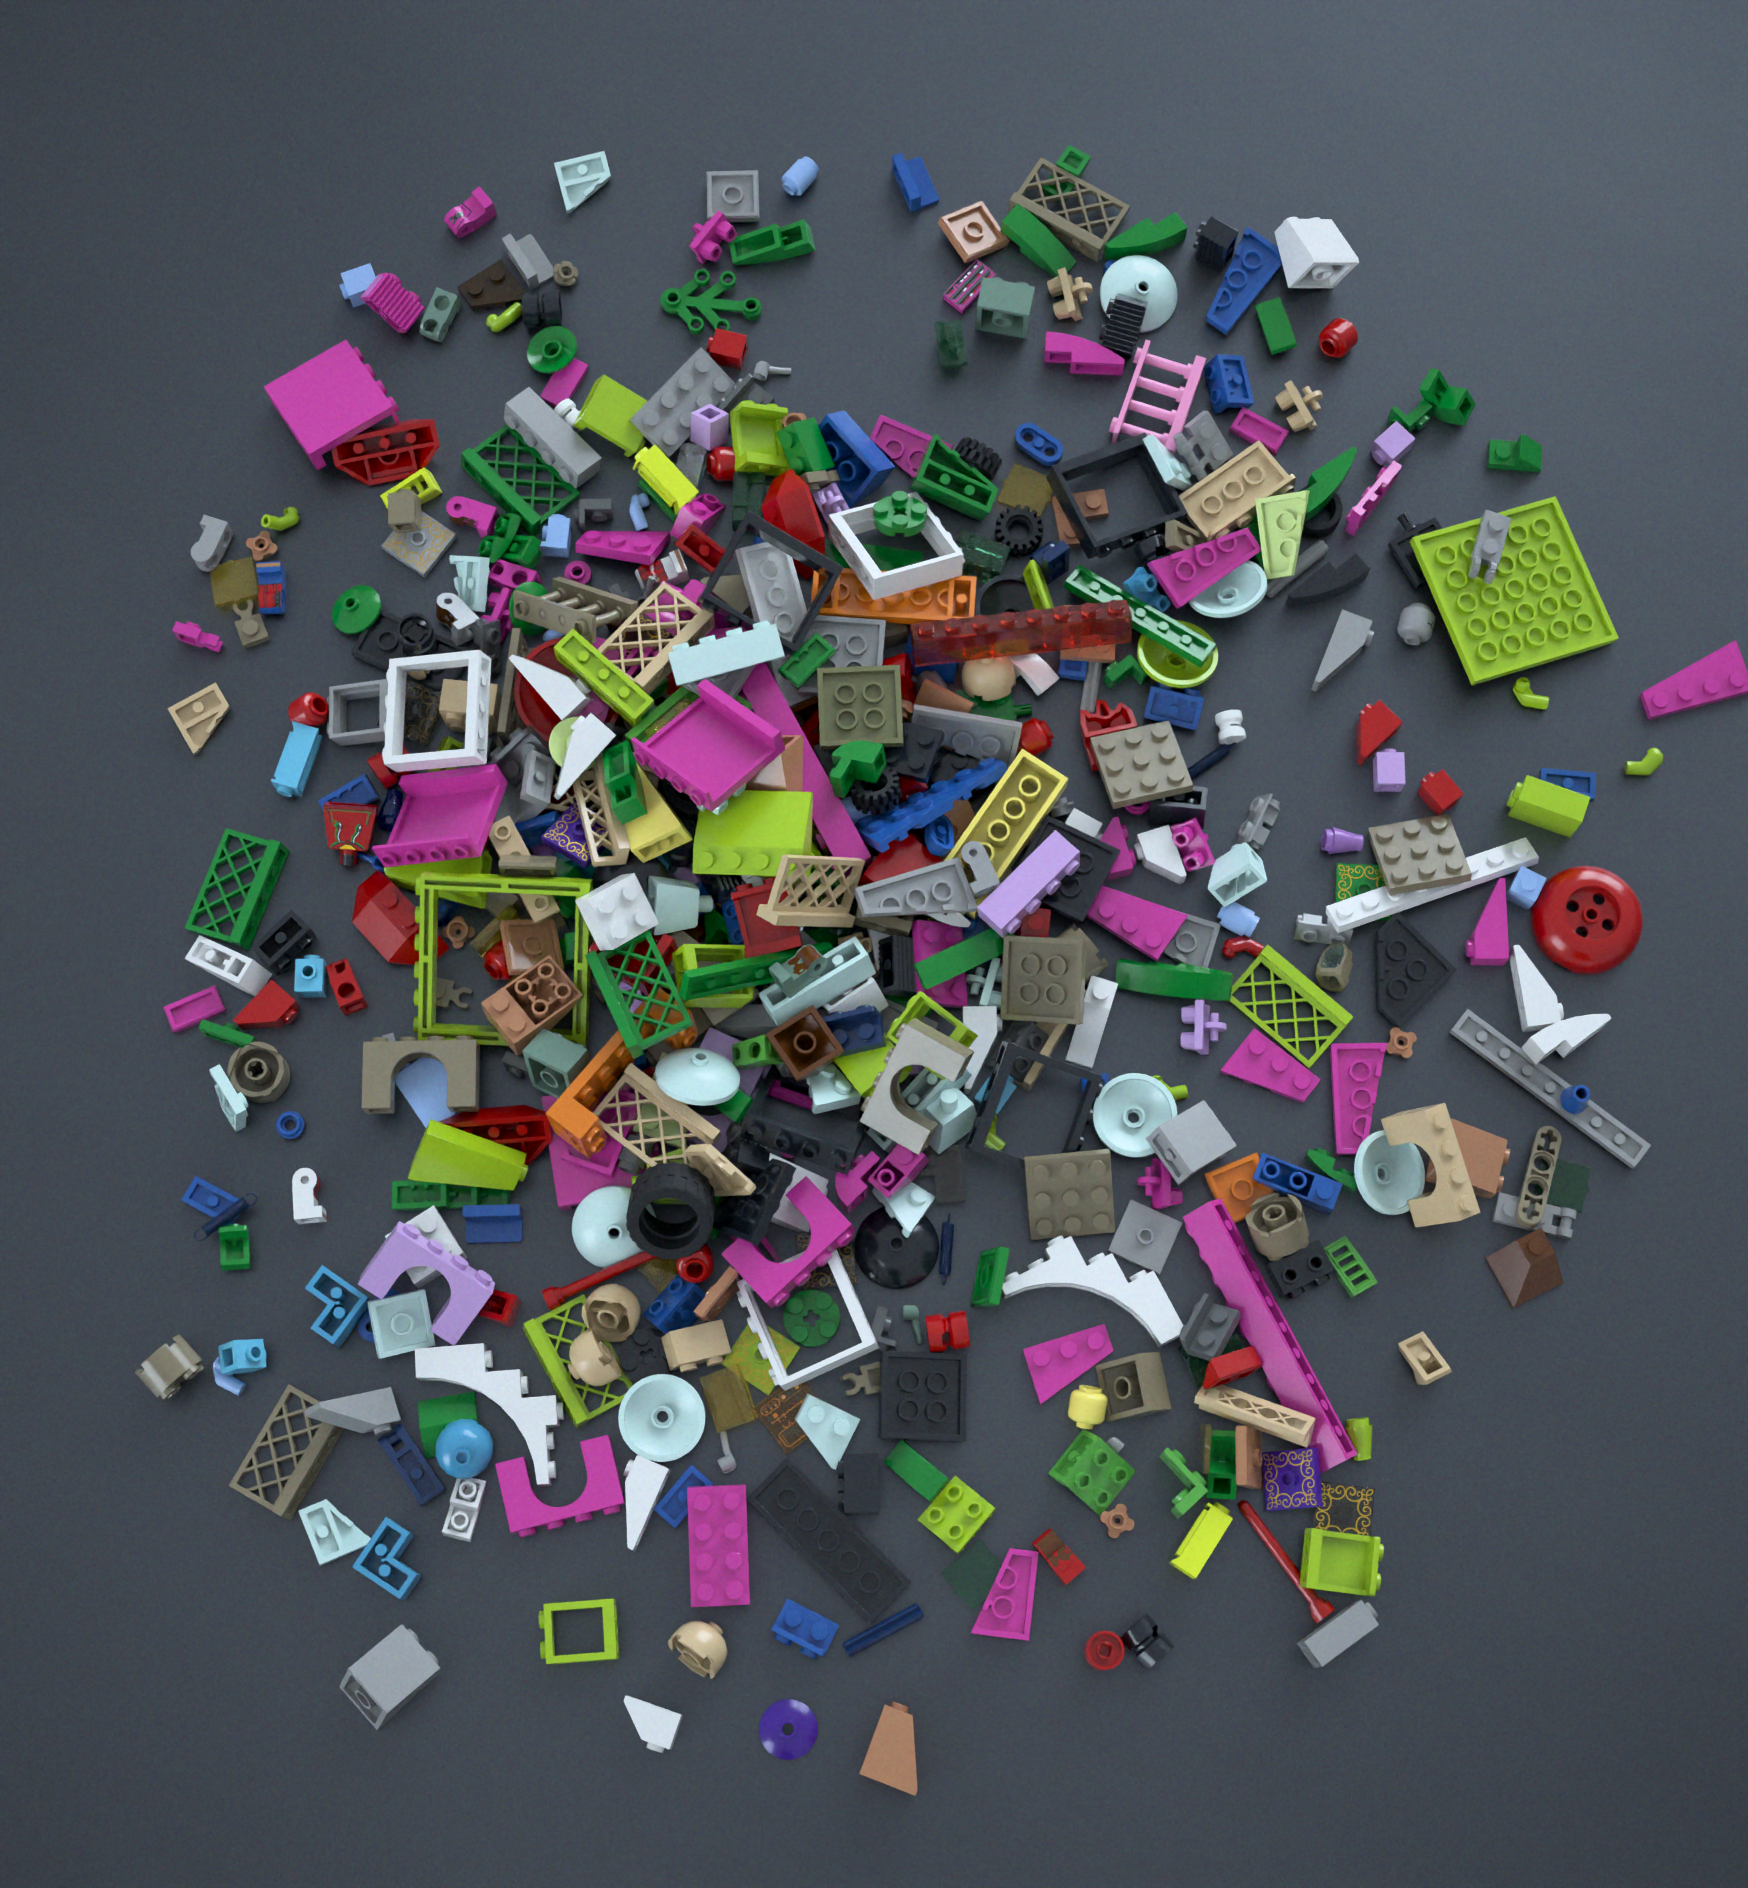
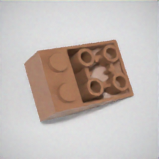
(531, 1003)

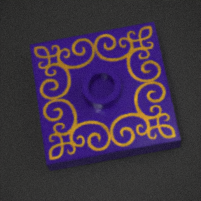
(569, 837)
(1292, 1479)

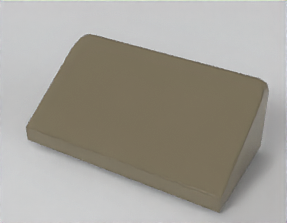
(528, 865)

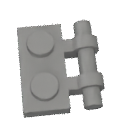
(1209, 442)

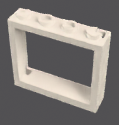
(842, 533)
(476, 712)
(769, 1350)

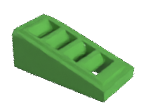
(1357, 1261)

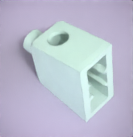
(1236, 874)
(675, 904)
(955, 1118)

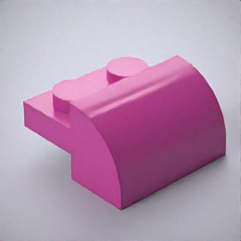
(852, 1188)

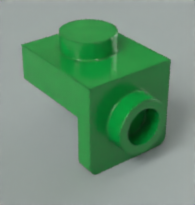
(1415, 419)
(1119, 671)
(234, 1247)

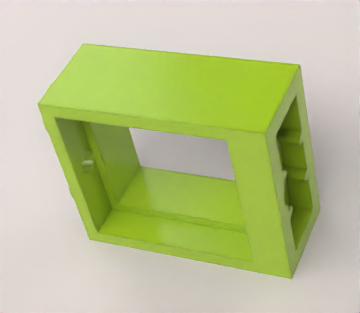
(686, 959)
(917, 1008)
(610, 1628)

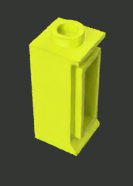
(664, 477)
(1202, 1539)

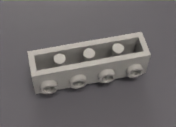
(552, 438)

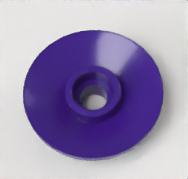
(800, 1741)

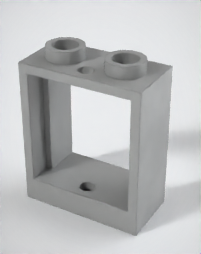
(337, 709)
(1339, 1633)

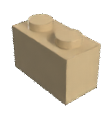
(696, 1345)

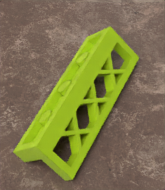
(603, 677)

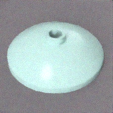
(1136, 270)
(1233, 593)
(697, 1076)
(1132, 1095)
(1388, 1174)
(594, 1218)
(659, 1439)

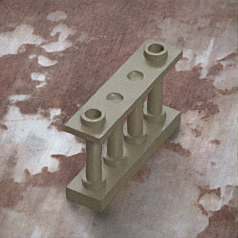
(573, 607)

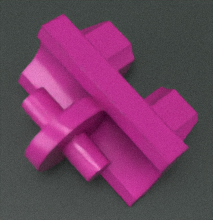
(710, 235)
(500, 605)
(1192, 844)
(1158, 1186)

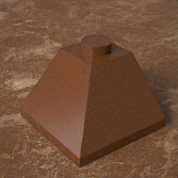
(1526, 1268)

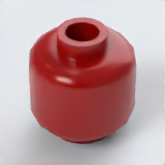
(1338, 338)
(721, 463)
(309, 710)
(1035, 737)
(495, 962)
(697, 1266)

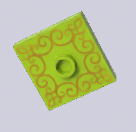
(753, 1366)

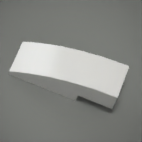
(1564, 1036)

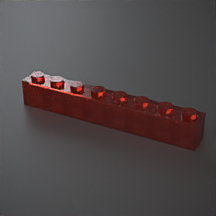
(1021, 632)

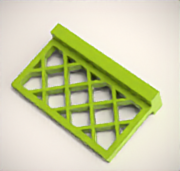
(1306, 989)
(555, 1368)

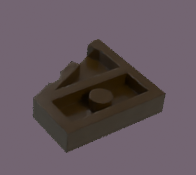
(491, 288)

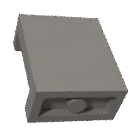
(531, 793)
(1190, 1141)

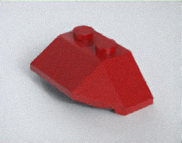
(388, 451)
(792, 510)
(389, 920)
(511, 1126)

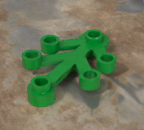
(707, 303)

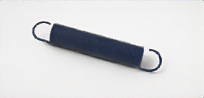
(1209, 760)
(225, 1216)
(946, 1248)

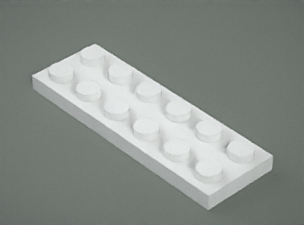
(774, 597)

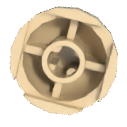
(988, 678)
(612, 1312)
(592, 1359)
(700, 1647)

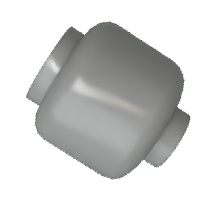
(1416, 623)

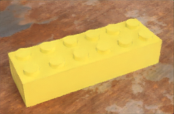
(1012, 814)

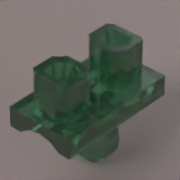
(950, 344)

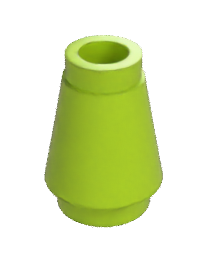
(1360, 1434)

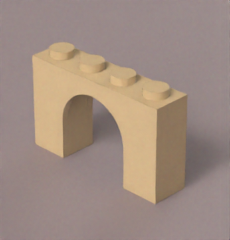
(1434, 1132)

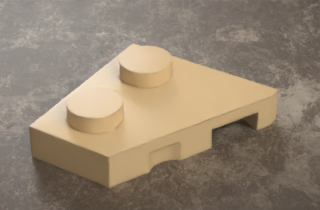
(200, 715)
(721, 1173)

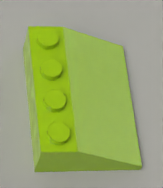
(754, 833)

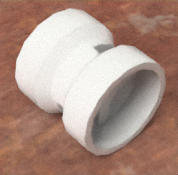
(567, 411)
(1230, 726)

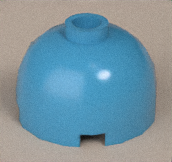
(464, 1449)

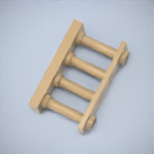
(508, 841)

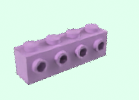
(1029, 884)

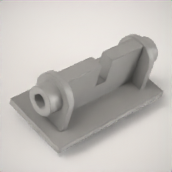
(1262, 810)
(1311, 929)

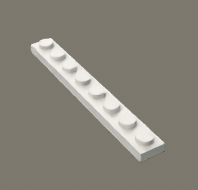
(1379, 904)

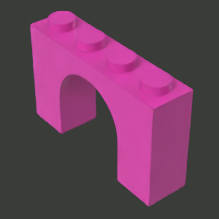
(828, 1232)
(601, 1493)

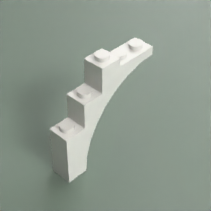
(1066, 1268)
(533, 1415)

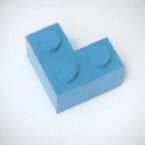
(343, 1308)
(381, 1560)

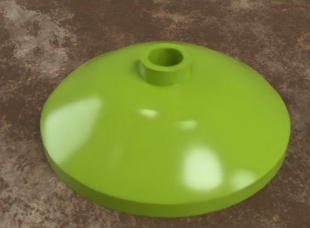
(1171, 668)

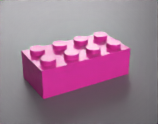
(718, 1545)

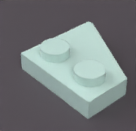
(581, 178)
(1170, 468)
(472, 580)
(831, 1090)
(232, 1104)
(907, 1206)
(826, 1428)
(331, 1532)

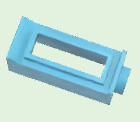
(297, 760)

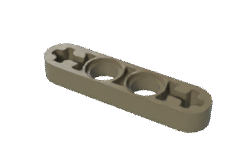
(1535, 1176)

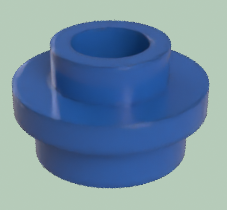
(286, 1117)

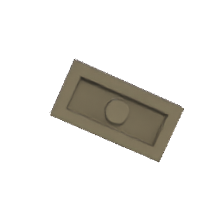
(1181, 537)

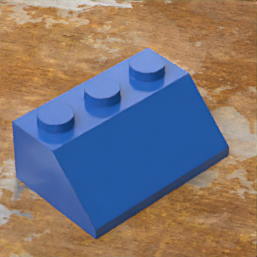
(855, 457)

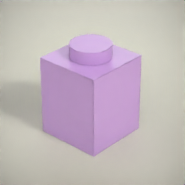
(709, 427)
(1392, 445)
(1388, 771)

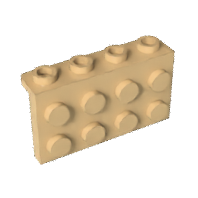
(1229, 493)

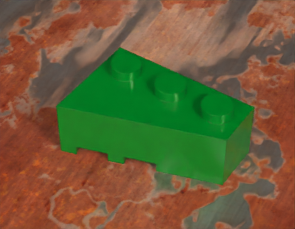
(952, 481)

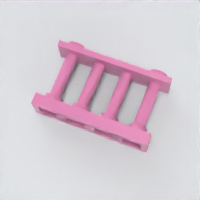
(1183, 395)

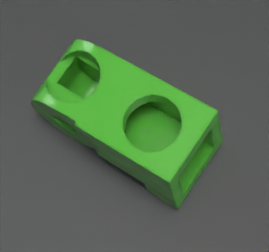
(754, 1053)

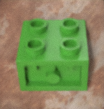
(1092, 1471)
(1193, 1481)

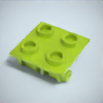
(956, 1514)

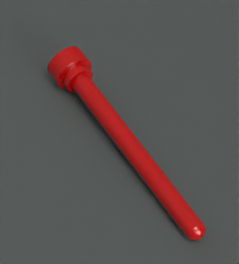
(557, 1295)
(1318, 1606)

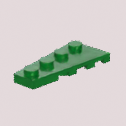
(884, 557)

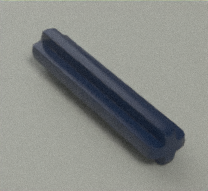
(883, 1629)

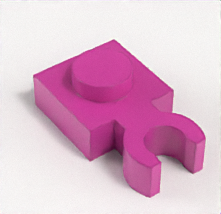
(192, 634)

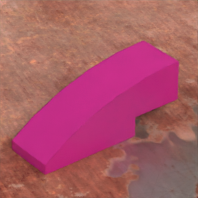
(1082, 355)

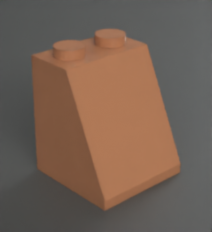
(784, 772)
(1482, 1156)
(892, 1750)

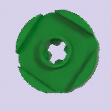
(899, 515)
(801, 1331)

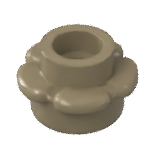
(565, 280)

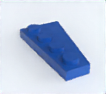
(1247, 276)

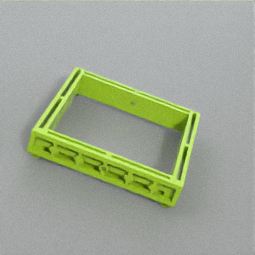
(426, 944)

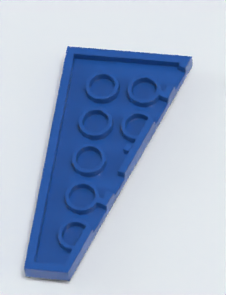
(927, 806)

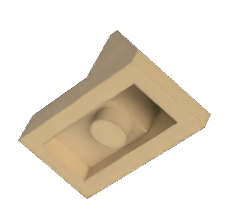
(1424, 1359)

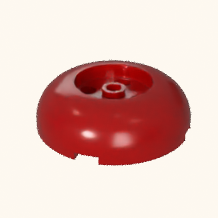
(1556, 926)

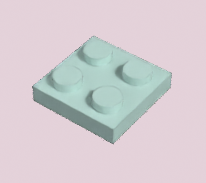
(401, 1323)

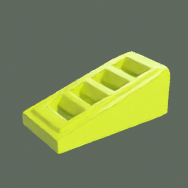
(416, 480)

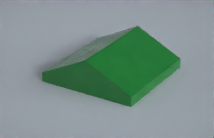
(439, 1412)

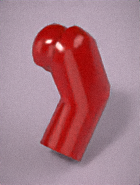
(1239, 944)

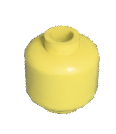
(1087, 1406)

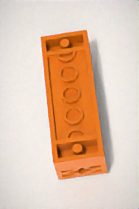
(927, 603)
(572, 1112)

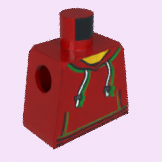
(349, 828)

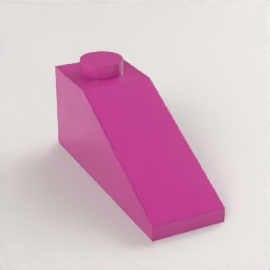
(1490, 936)

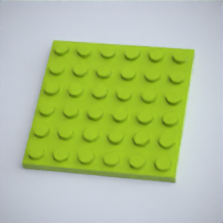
(1535, 606)

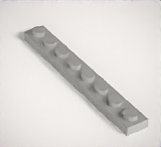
(1548, 1088)

